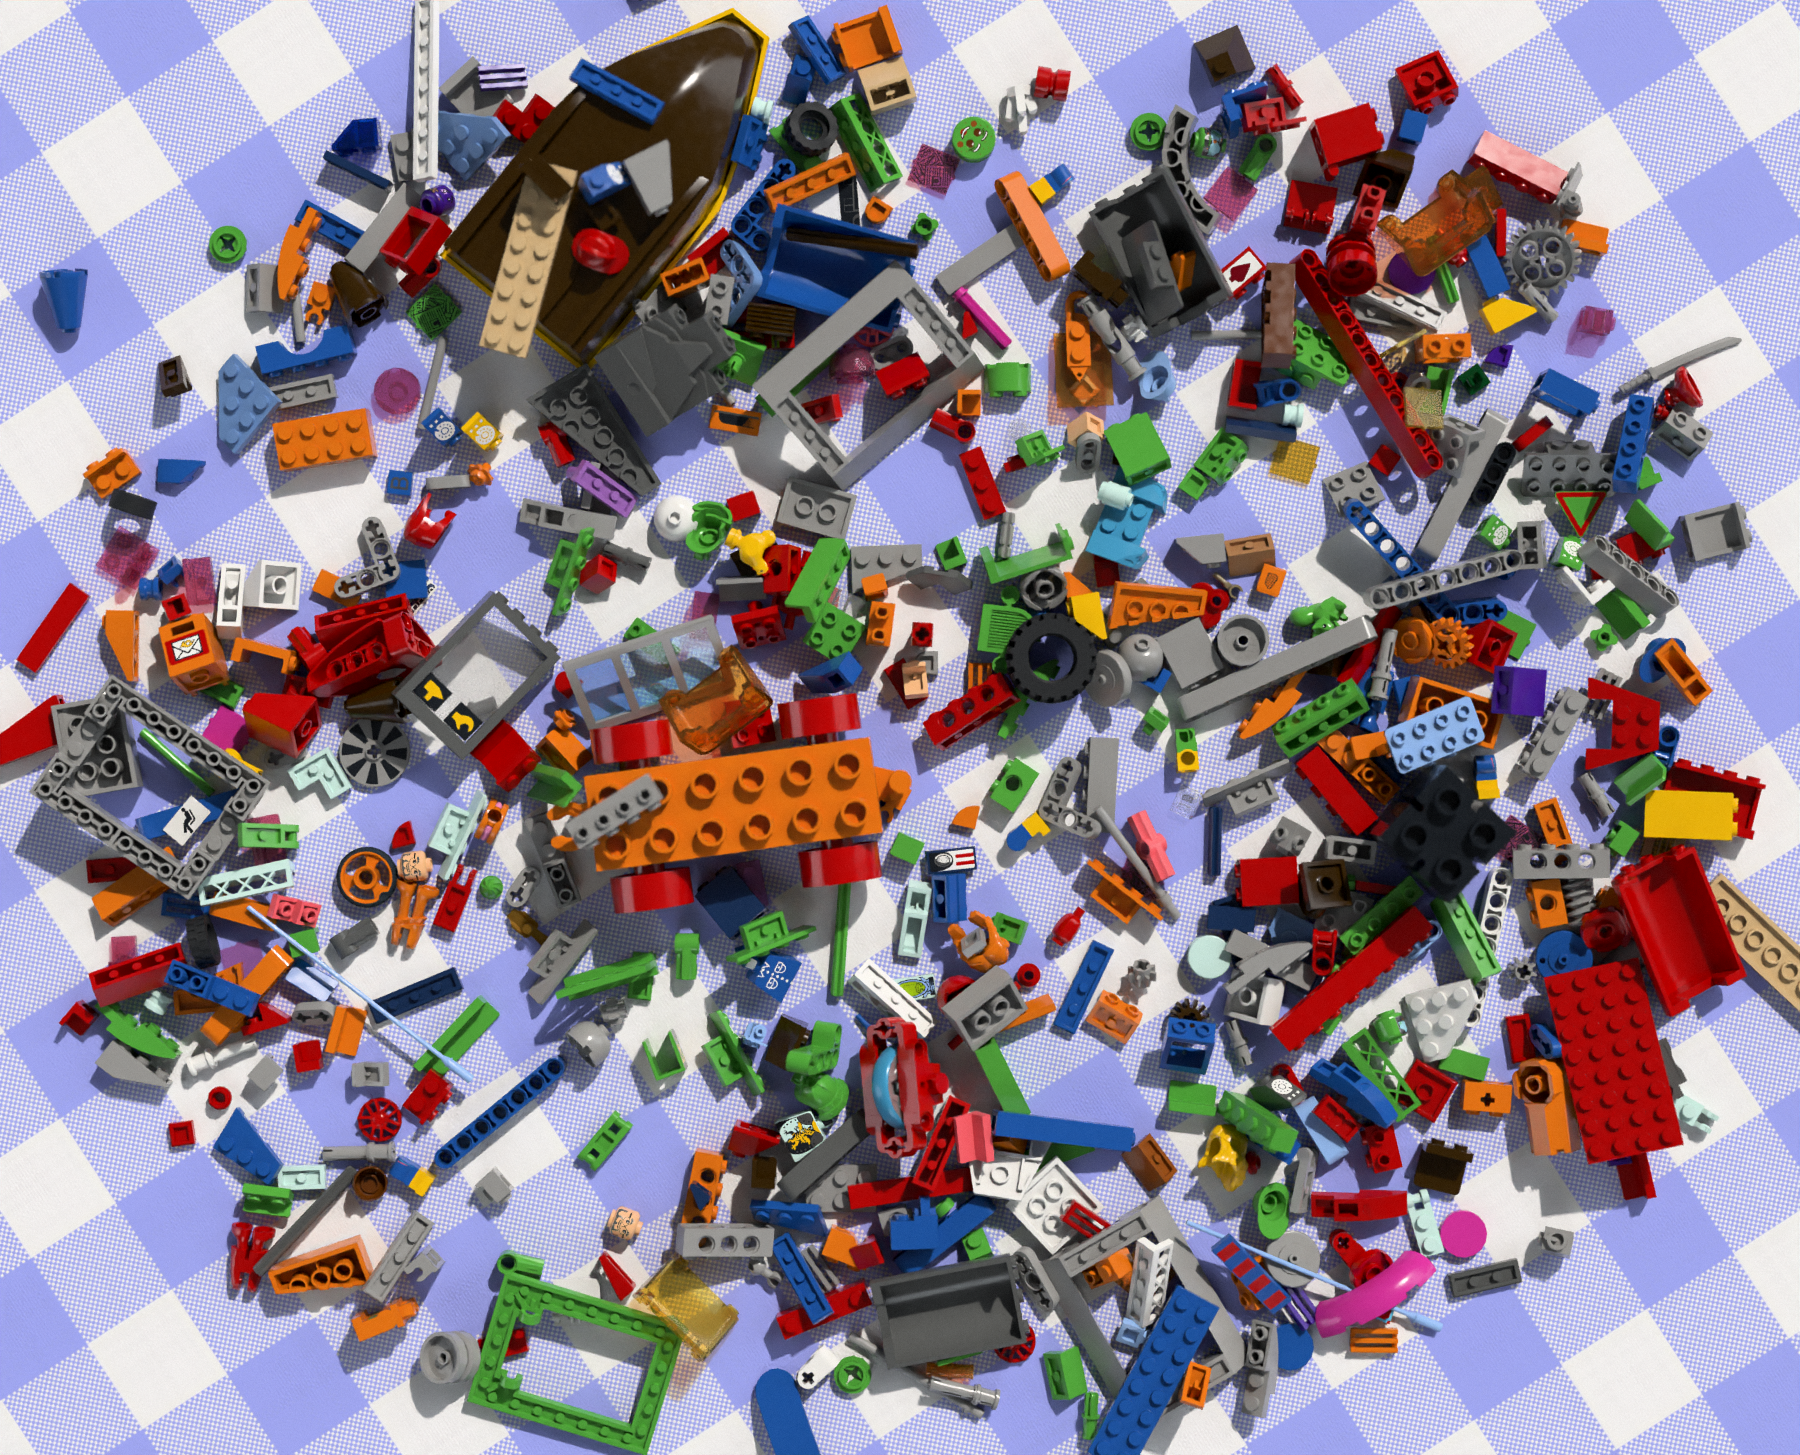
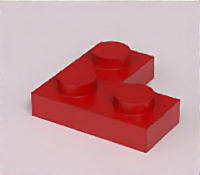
(523, 123)

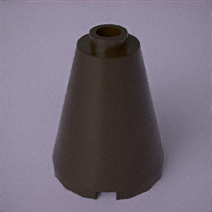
(356, 295)
(377, 703)

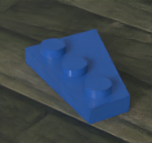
(246, 1148)
(791, 1215)

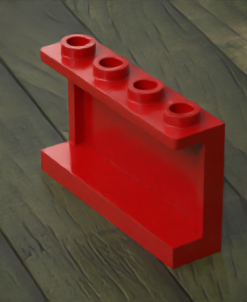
(1704, 779)

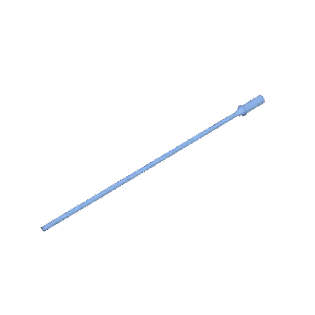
(448, 1062)
(1414, 1316)

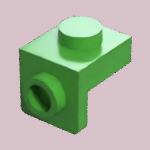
(1010, 928)
(977, 1244)

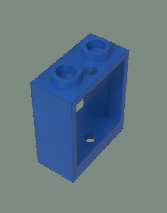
(1565, 393)
(1185, 1058)

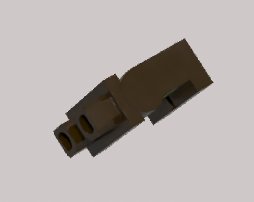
(1098, 281)

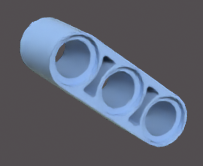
(1325, 1138)

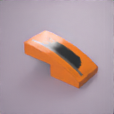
(734, 420)

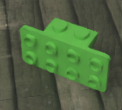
(1316, 359)

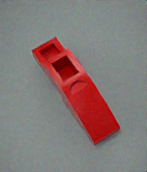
(1359, 1206)

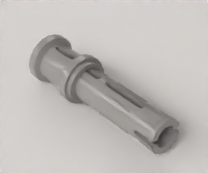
(1382, 676)
(371, 1152)
(974, 1394)

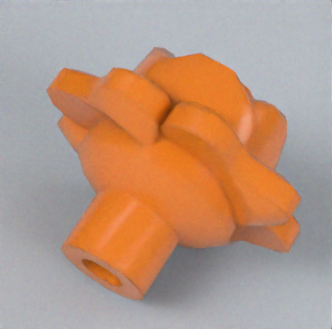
(480, 474)

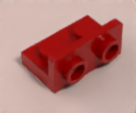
(427, 1096)

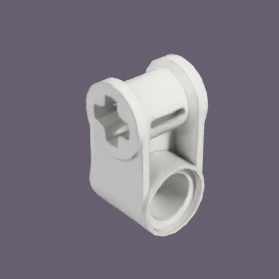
(820, 1364)

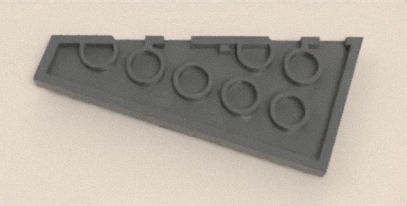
(589, 418)

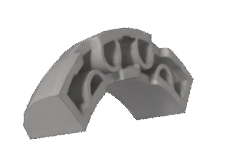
(1176, 157)

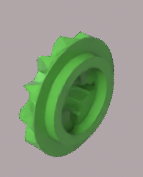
(1139, 124)
(228, 233)
(855, 1385)

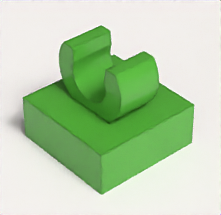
(1154, 720)

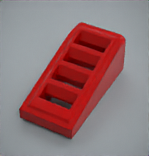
(620, 1281)

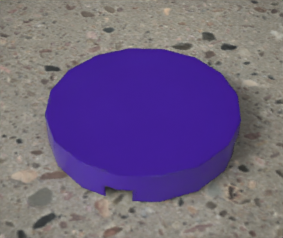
(1406, 280)

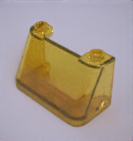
(687, 1306)

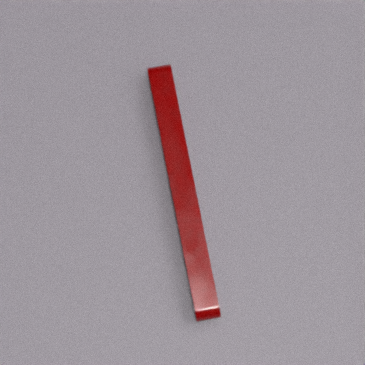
(1364, 364)

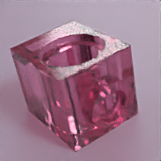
(1596, 321)

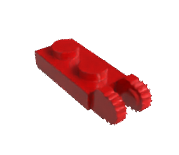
(454, 900)

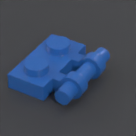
(749, 142)

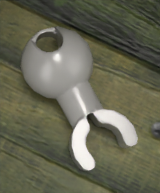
(759, 1267)

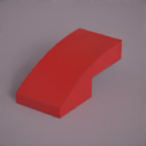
(297, 686)

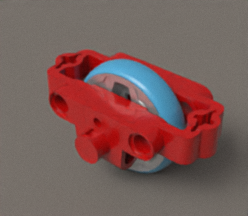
(899, 1087)

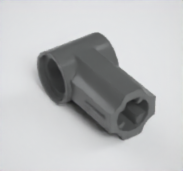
(350, 940)

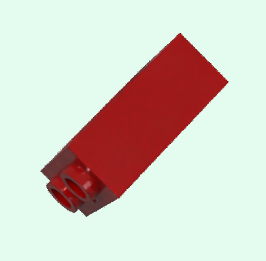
(405, 235)

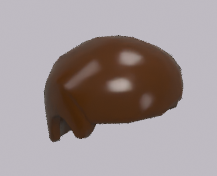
(369, 1183)

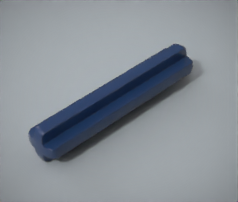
(1214, 841)

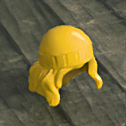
(1226, 1155)

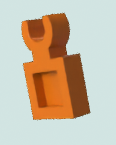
(321, 299)
(893, 801)

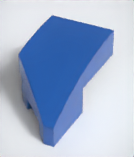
(177, 470)

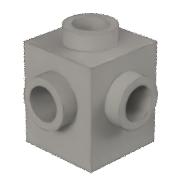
(1290, 837)

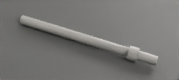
(1162, 897)

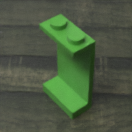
(1029, 560)

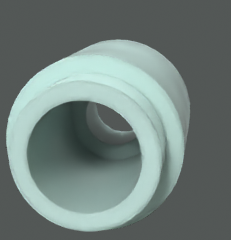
(1115, 495)

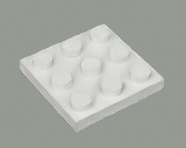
(1046, 1201)

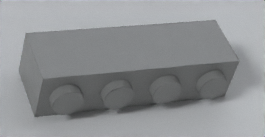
(1101, 778)

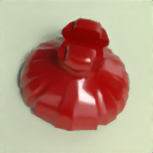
(1683, 390)

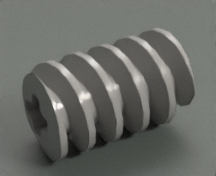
(1579, 899)

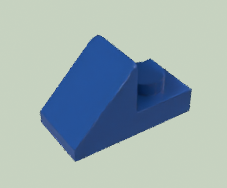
(799, 81)

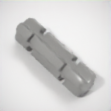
(1006, 535)

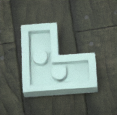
(321, 767)

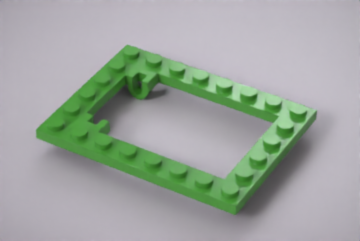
(497, 1391)

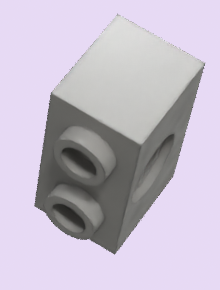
(1350, 849)

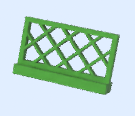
(609, 976)

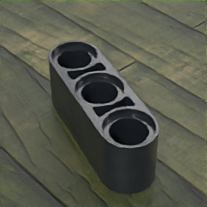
(1501, 466)

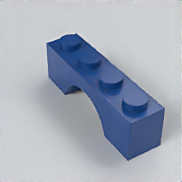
(335, 344)

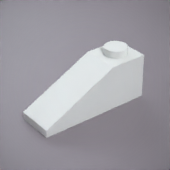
(230, 603)

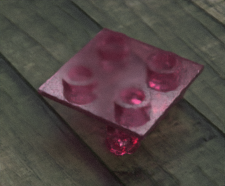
(127, 557)

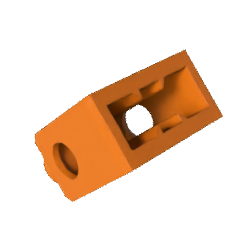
(686, 279)

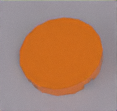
(1413, 640)

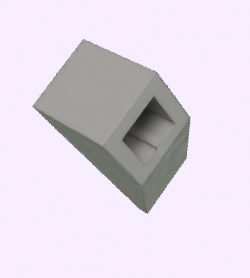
(126, 1064)

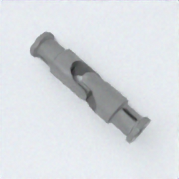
(1105, 327)

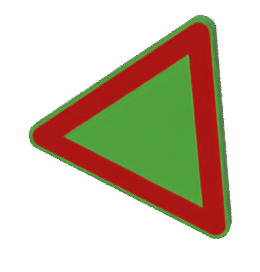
(1580, 507)

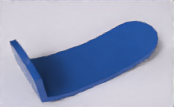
(785, 1414)

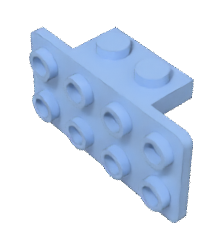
(1434, 735)

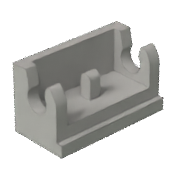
(426, 1261)

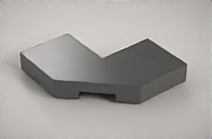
(952, 580)

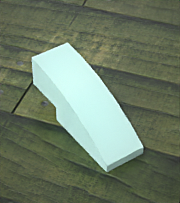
(915, 919)

